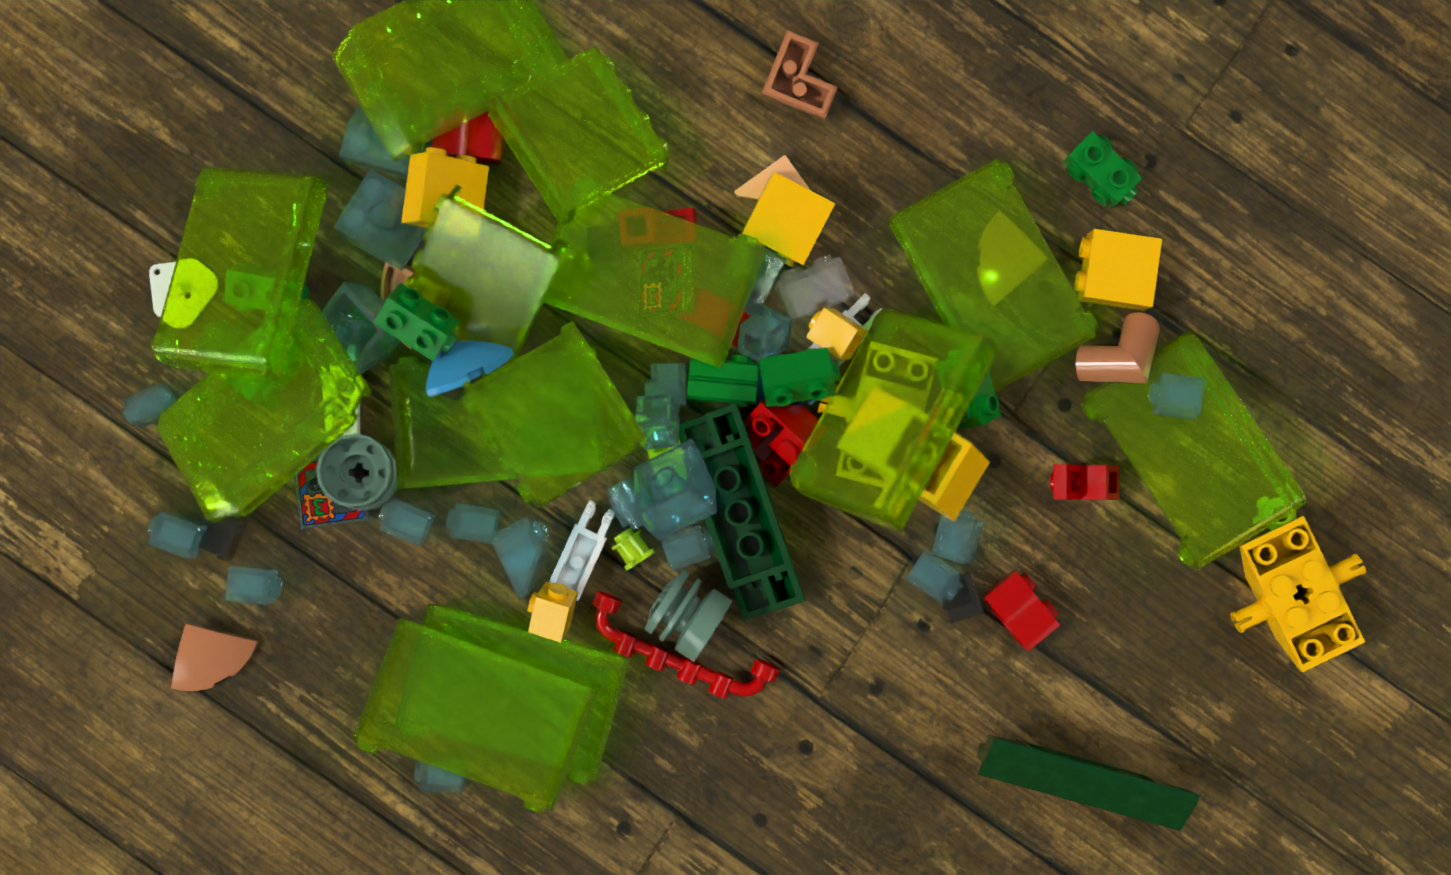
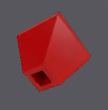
(779, 437)

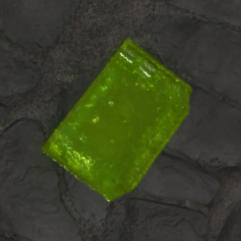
(441, 64)
(251, 435)

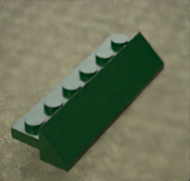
(746, 523)
(1086, 782)

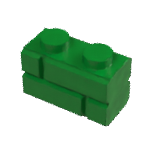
(728, 385)

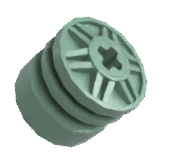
(338, 467)
(687, 614)

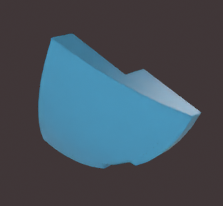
(463, 363)

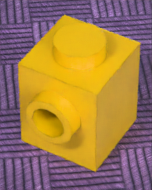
(836, 332)
(552, 611)

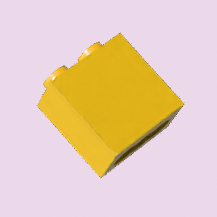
(434, 174)
(788, 218)
(1118, 269)

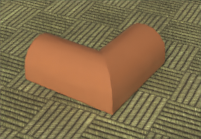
(789, 78)
(1122, 363)

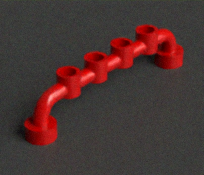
(660, 656)

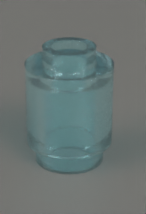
(148, 404)
(623, 503)

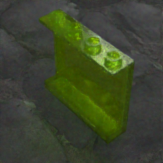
(578, 133)
(484, 273)
(554, 417)

